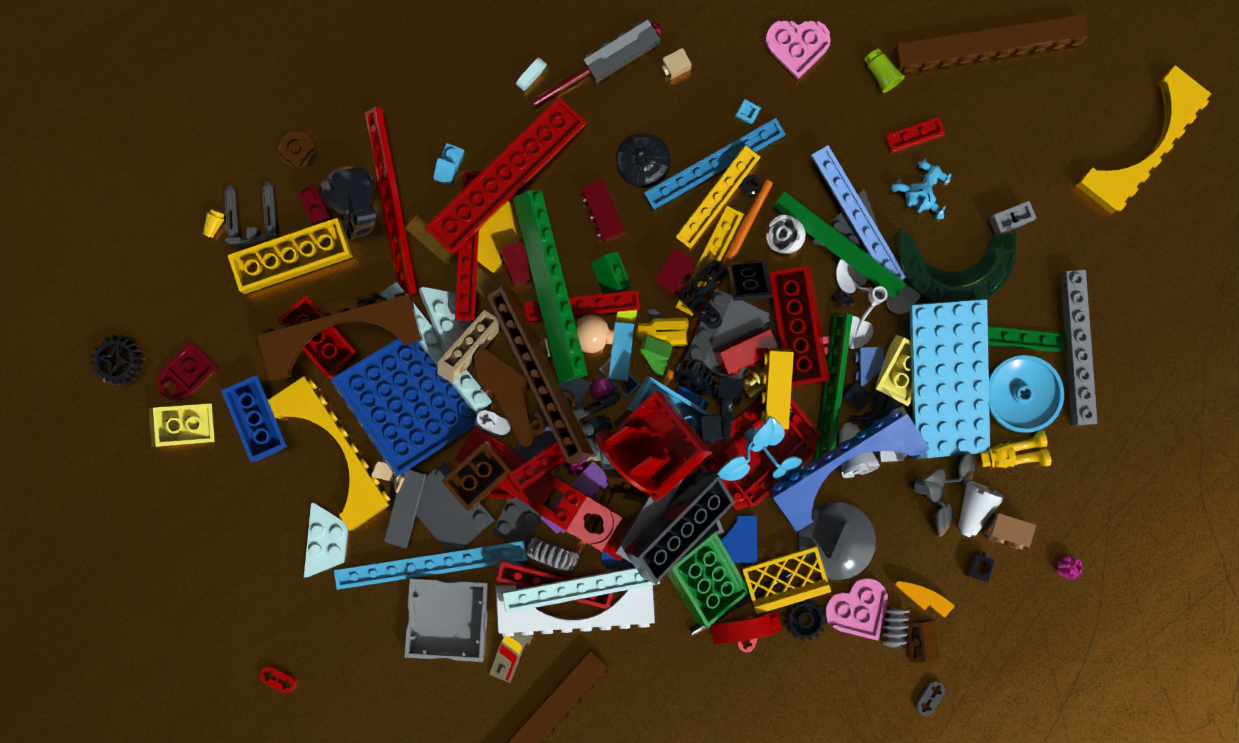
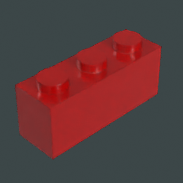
(745, 351)

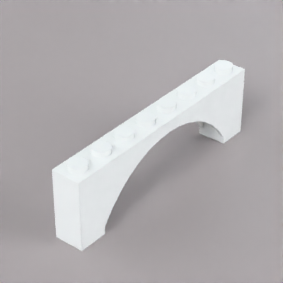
(630, 608)

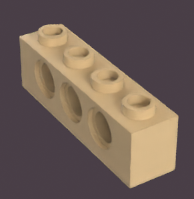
(462, 352)

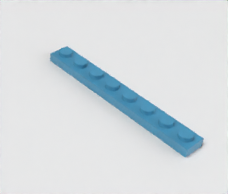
(712, 164)

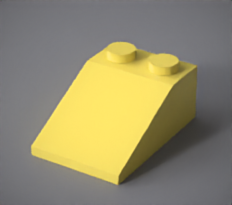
(895, 374)
(181, 425)

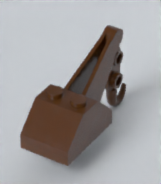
(509, 390)

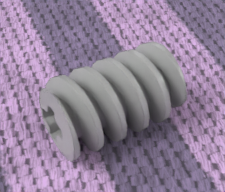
(895, 627)

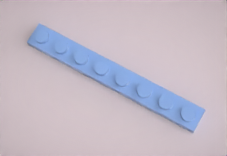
(855, 210)

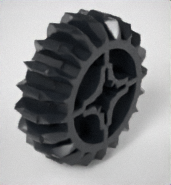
(118, 352)

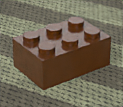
(478, 475)

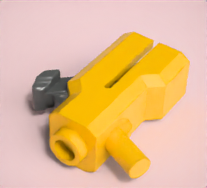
(664, 329)

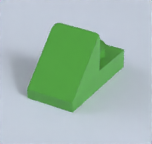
(656, 353)

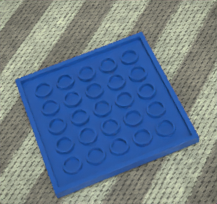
(404, 404)

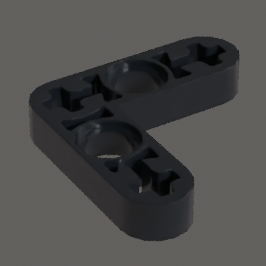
(697, 298)

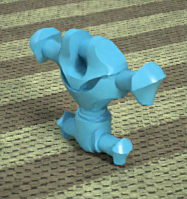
(921, 194)

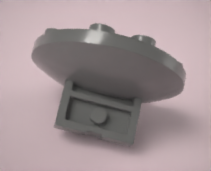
(842, 538)

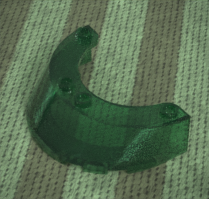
(975, 282)

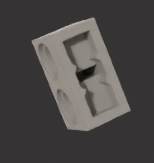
(1012, 218)

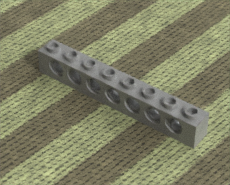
(1078, 347)

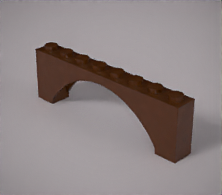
(284, 345)

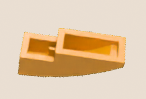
(925, 597)

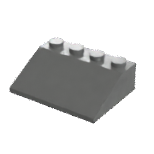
(738, 322)
(446, 515)

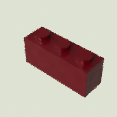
(602, 211)

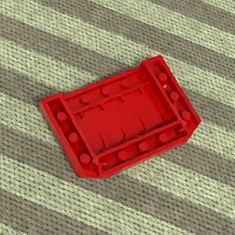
(756, 484)

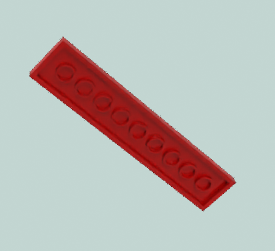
(505, 176)

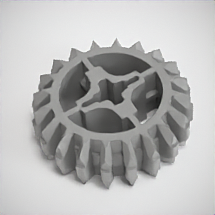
(552, 554)

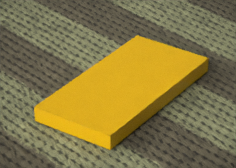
(497, 233)

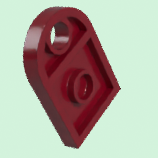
(186, 371)

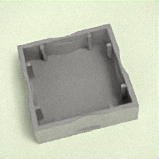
(447, 619)

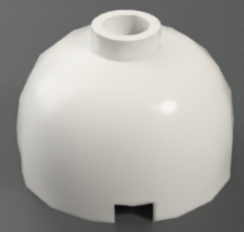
(786, 234)

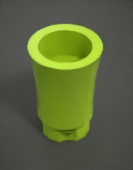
(883, 70)

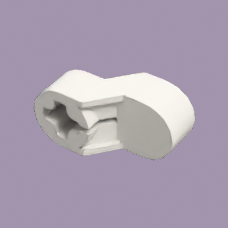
(492, 423)

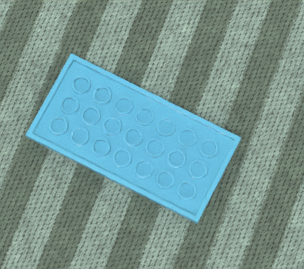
(950, 376)

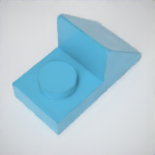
(448, 164)

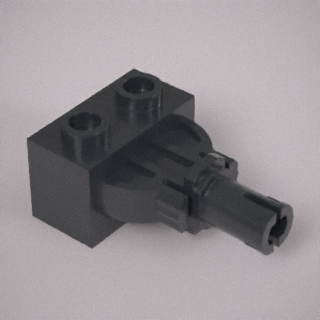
(727, 394)

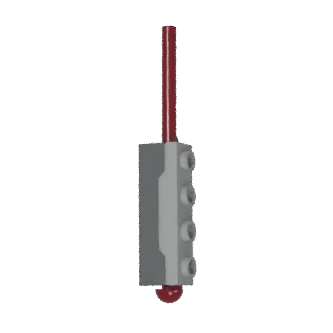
(612, 56)

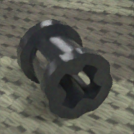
(756, 182)

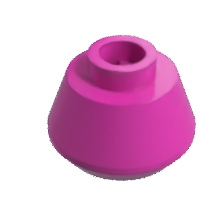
(601, 387)

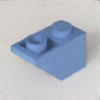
(869, 363)

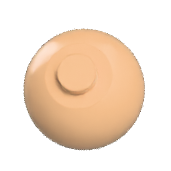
(593, 333)

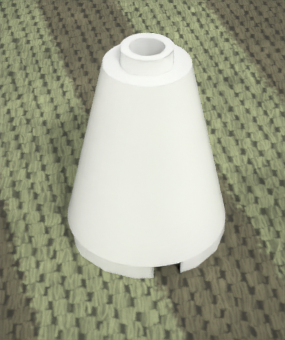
(860, 464)
(977, 507)

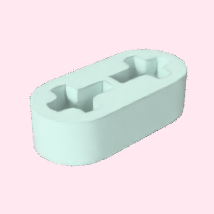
(531, 74)

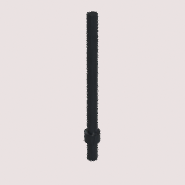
(759, 591)

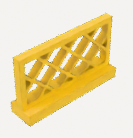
(791, 595)

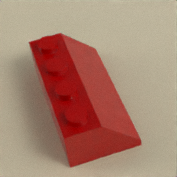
(328, 348)

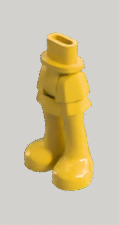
(1004, 454)

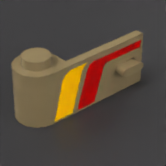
(509, 656)

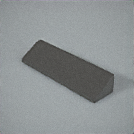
(405, 508)

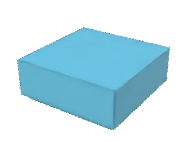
(747, 111)

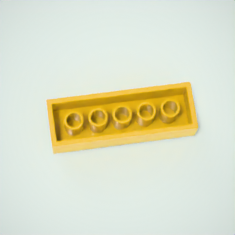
(290, 256)

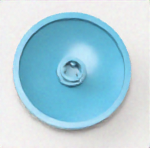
(1025, 394)

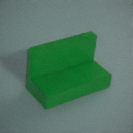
(611, 273)

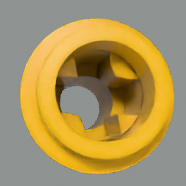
(213, 222)

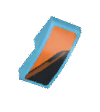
(625, 388)

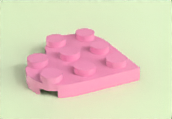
(798, 45)
(860, 610)

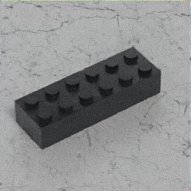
(679, 526)

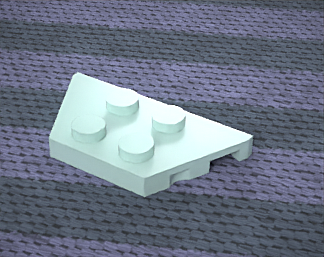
(441, 311)
(325, 541)

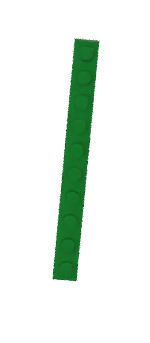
(550, 286)

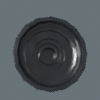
(643, 160)

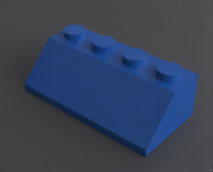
(254, 419)

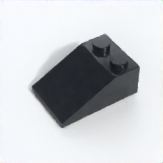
(748, 280)

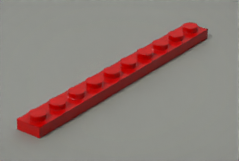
(390, 200)

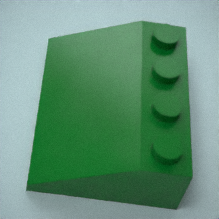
(708, 580)

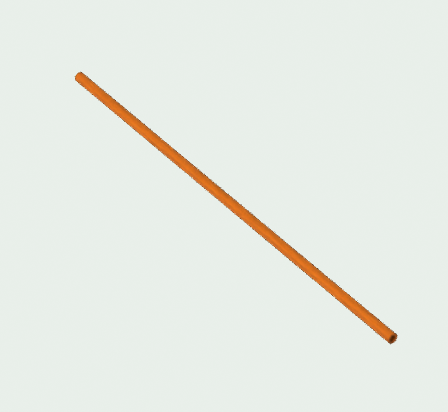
(681, 351)

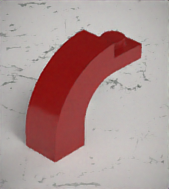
(746, 629)

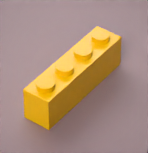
(778, 385)

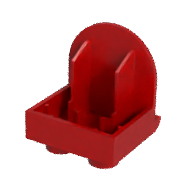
(653, 446)

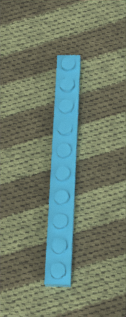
(429, 564)

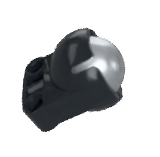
(349, 194)

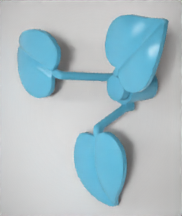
(768, 434)

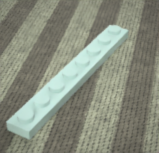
(465, 384)
(573, 589)

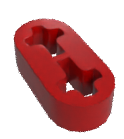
(275, 683)

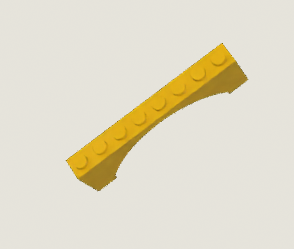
(1182, 101)
(364, 494)

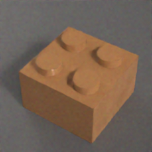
(1009, 529)

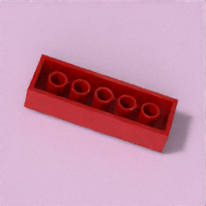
(800, 323)

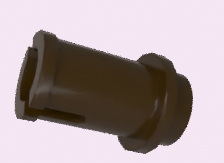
(370, 299)

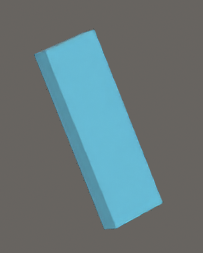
(621, 351)

